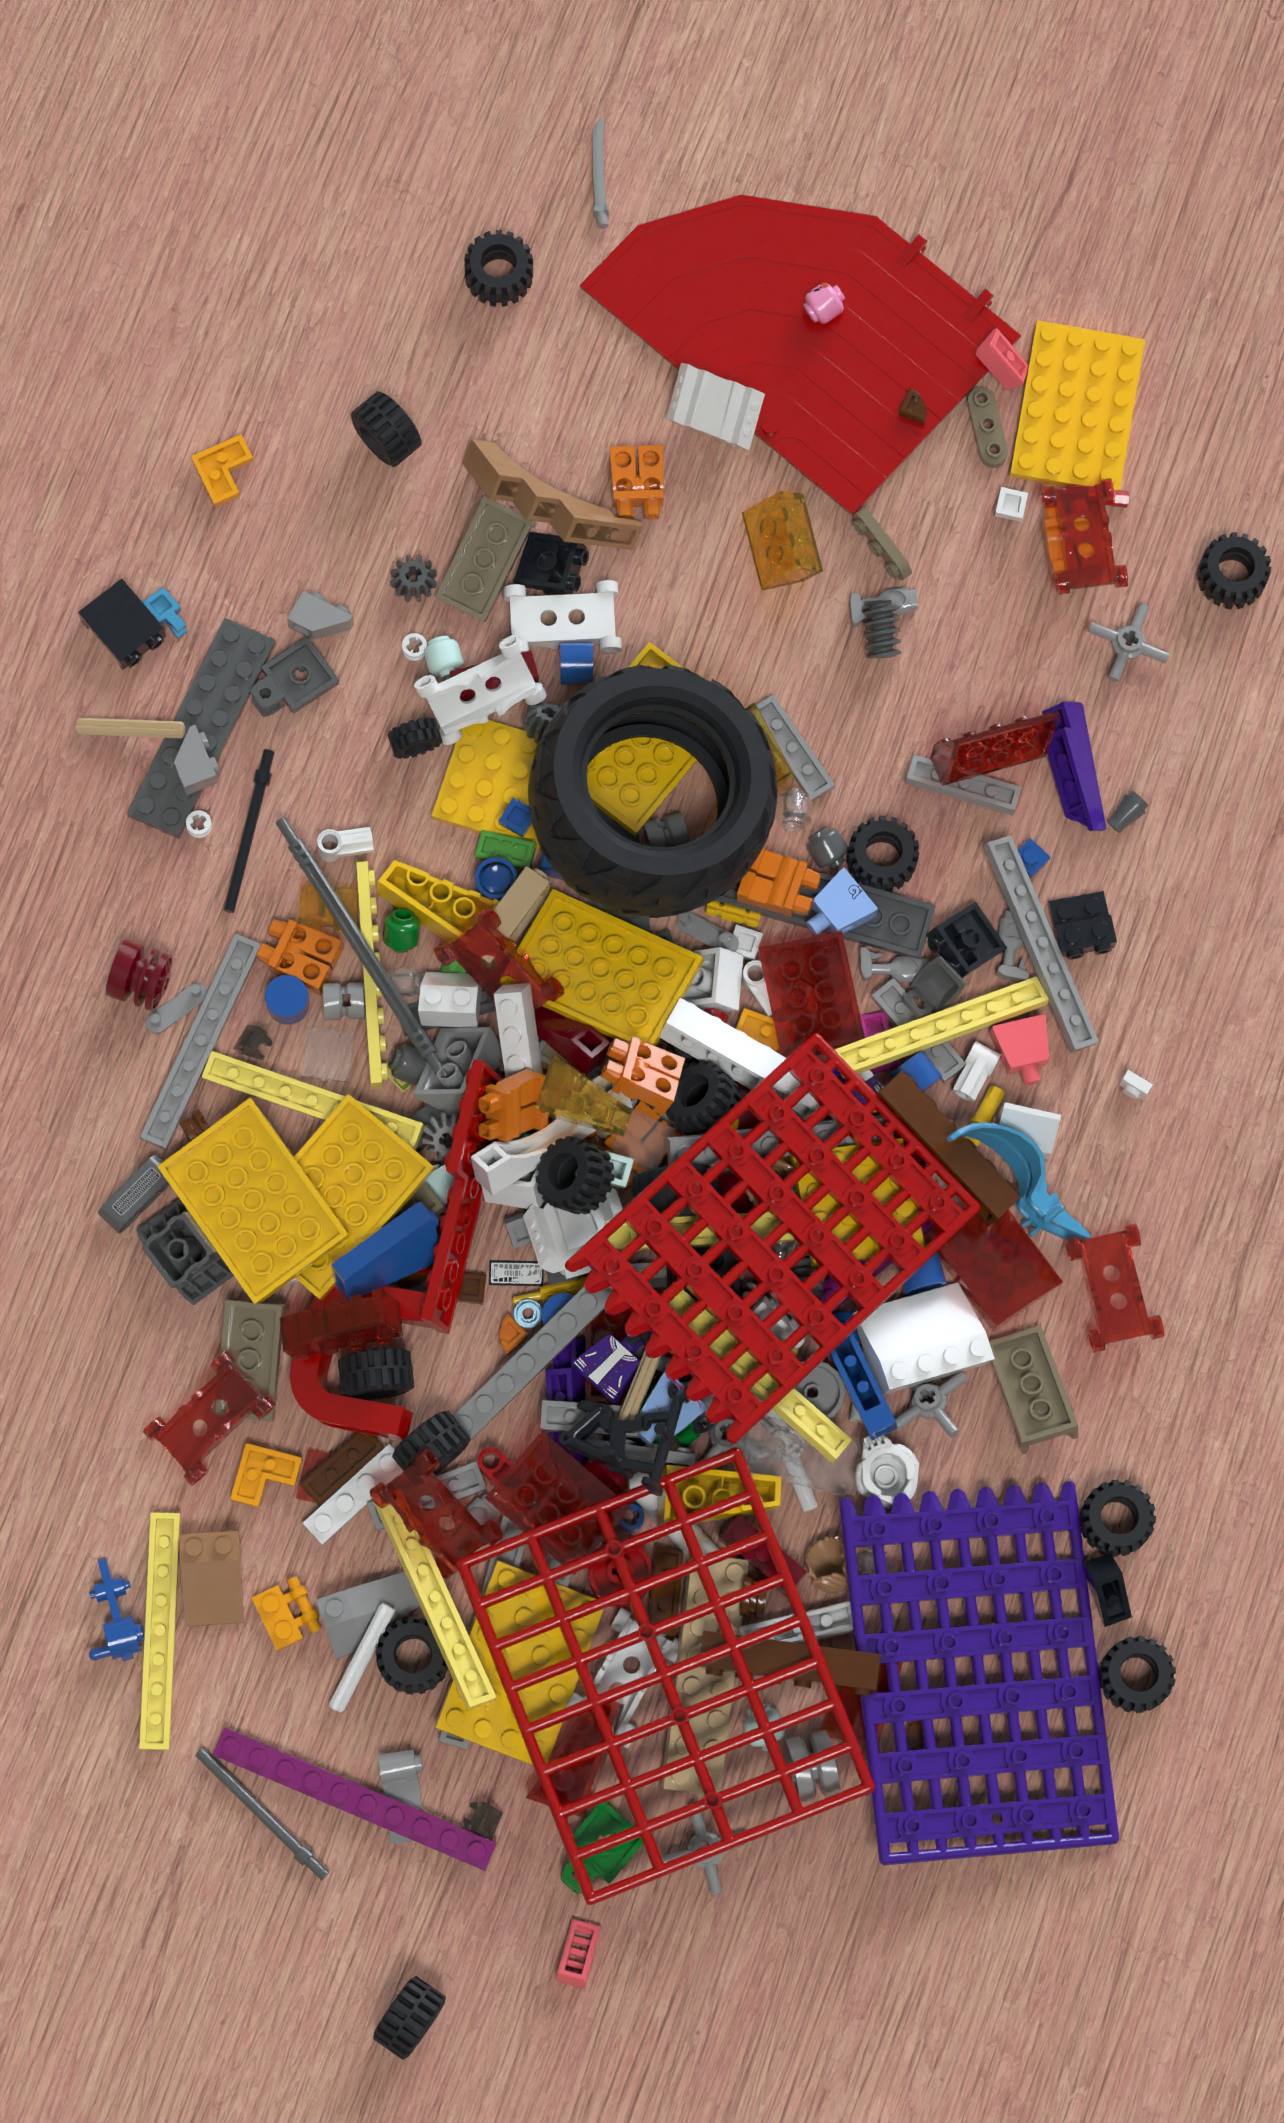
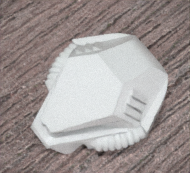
(886, 1470)

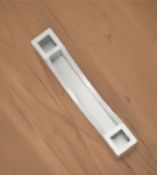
(509, 1161)

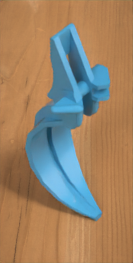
(1028, 1165)

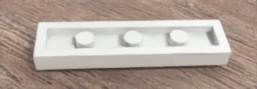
(352, 1496)

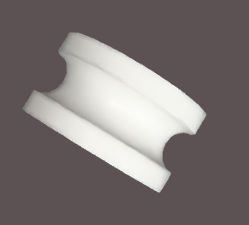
(406, 645)
(190, 823)

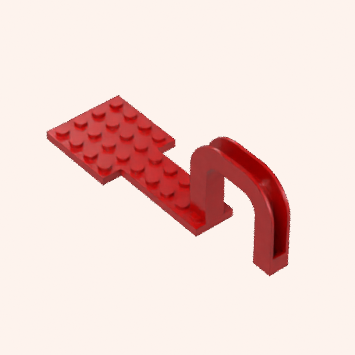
(417, 1308)

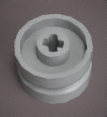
(828, 1385)
(825, 1773)

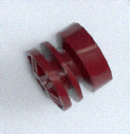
(143, 976)

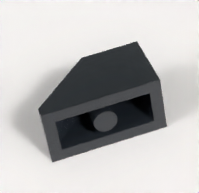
(1108, 1589)

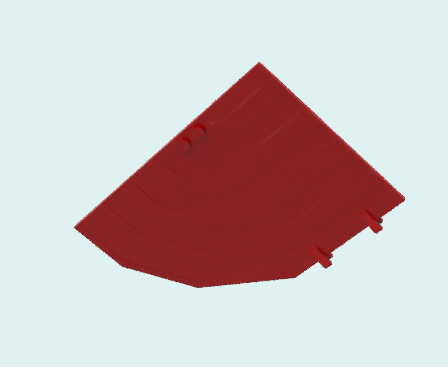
(729, 298)

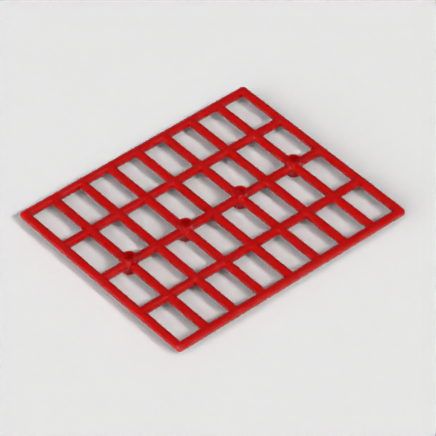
(679, 1715)

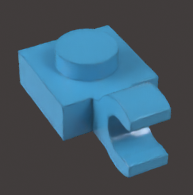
(165, 610)

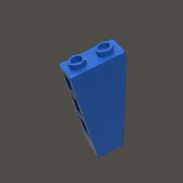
(389, 1254)
(863, 1388)

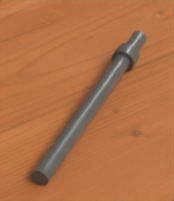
(302, 1853)

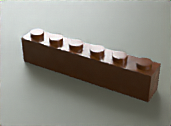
(958, 1156)
(847, 1667)

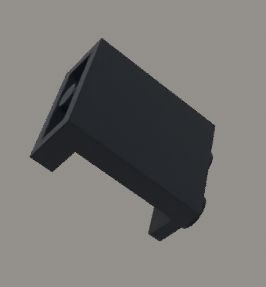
(123, 624)

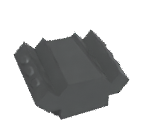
(183, 1253)

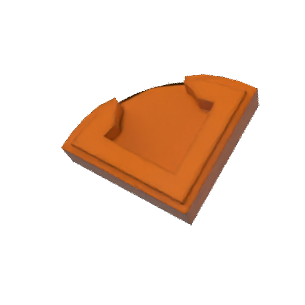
(511, 1334)

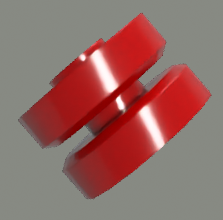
(602, 1577)

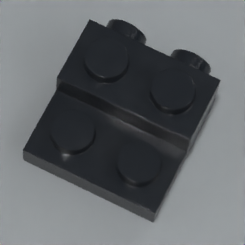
(551, 564)
(1082, 925)
(966, 940)

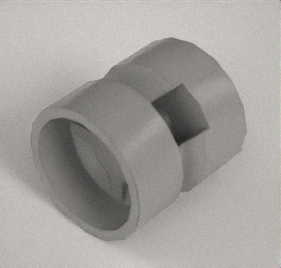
(666, 833)
(333, 1001)

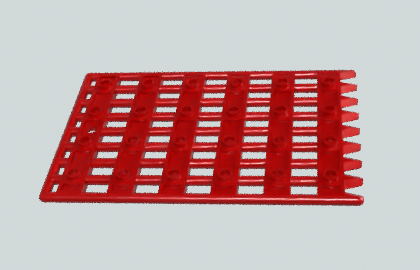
(795, 1216)

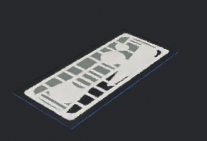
(515, 1273)

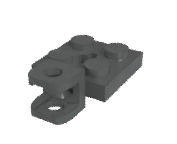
(281, 686)

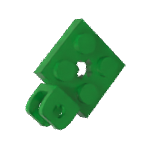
(607, 1864)

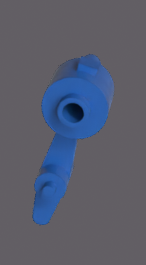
(122, 1633)

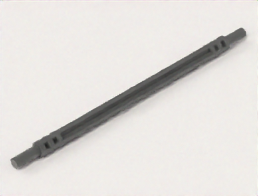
(361, 947)

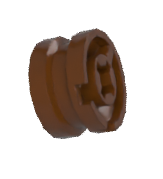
(193, 1125)
(753, 1605)

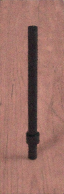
(261, 779)

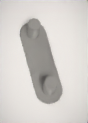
(706, 932)
(176, 1008)

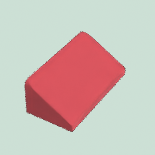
(1002, 360)

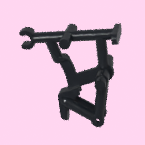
(614, 1455)

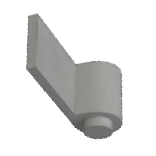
(401, 1781)

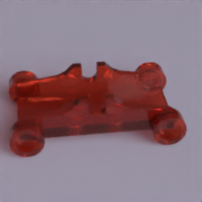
(1087, 504)
(485, 939)
(1114, 1323)
(178, 1432)
(448, 1545)

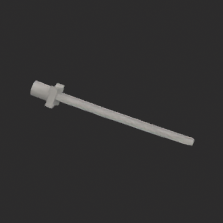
(600, 210)

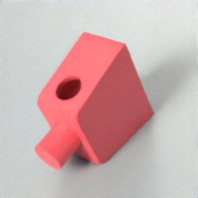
(1022, 1046)

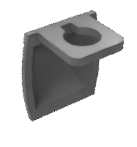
(936, 986)

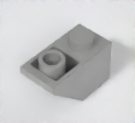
(317, 618)
(193, 763)

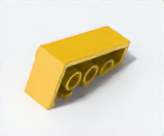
(436, 903)
(716, 1486)

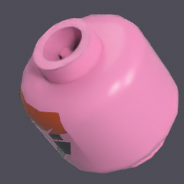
(824, 303)

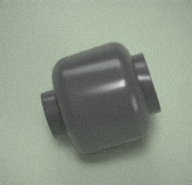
(827, 848)
(406, 1064)

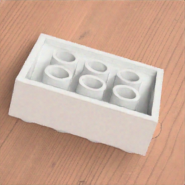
(923, 1339)

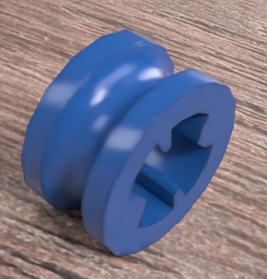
(639, 1521)

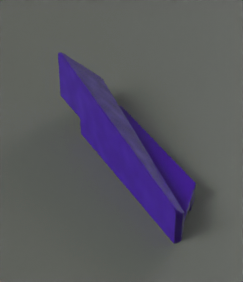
(1074, 767)
(567, 1383)

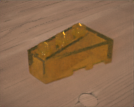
(580, 1101)

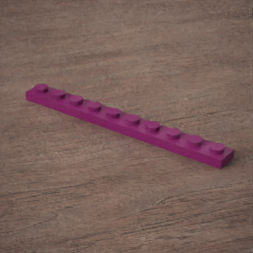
(355, 1799)

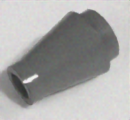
(1128, 811)

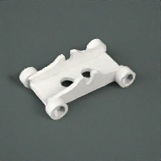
(595, 629)
(514, 686)
(613, 1671)

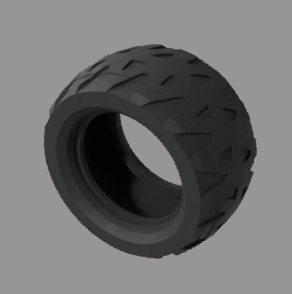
(671, 707)

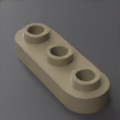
(987, 438)
(881, 544)

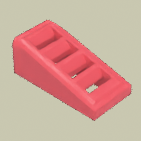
(570, 1977)

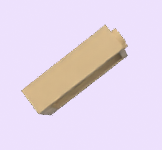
(520, 906)

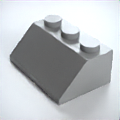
(456, 1052)

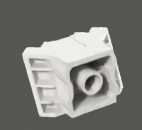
(715, 406)
(561, 1234)

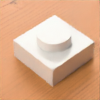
(1011, 504)
(748, 942)
(1135, 1086)

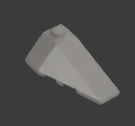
(352, 1610)

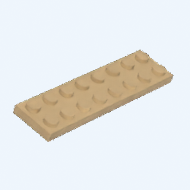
(696, 1685)

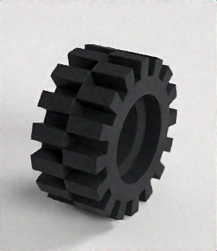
(415, 738)

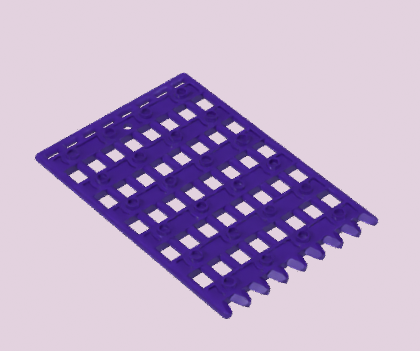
(981, 1699)

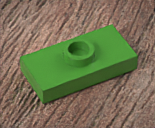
(515, 850)

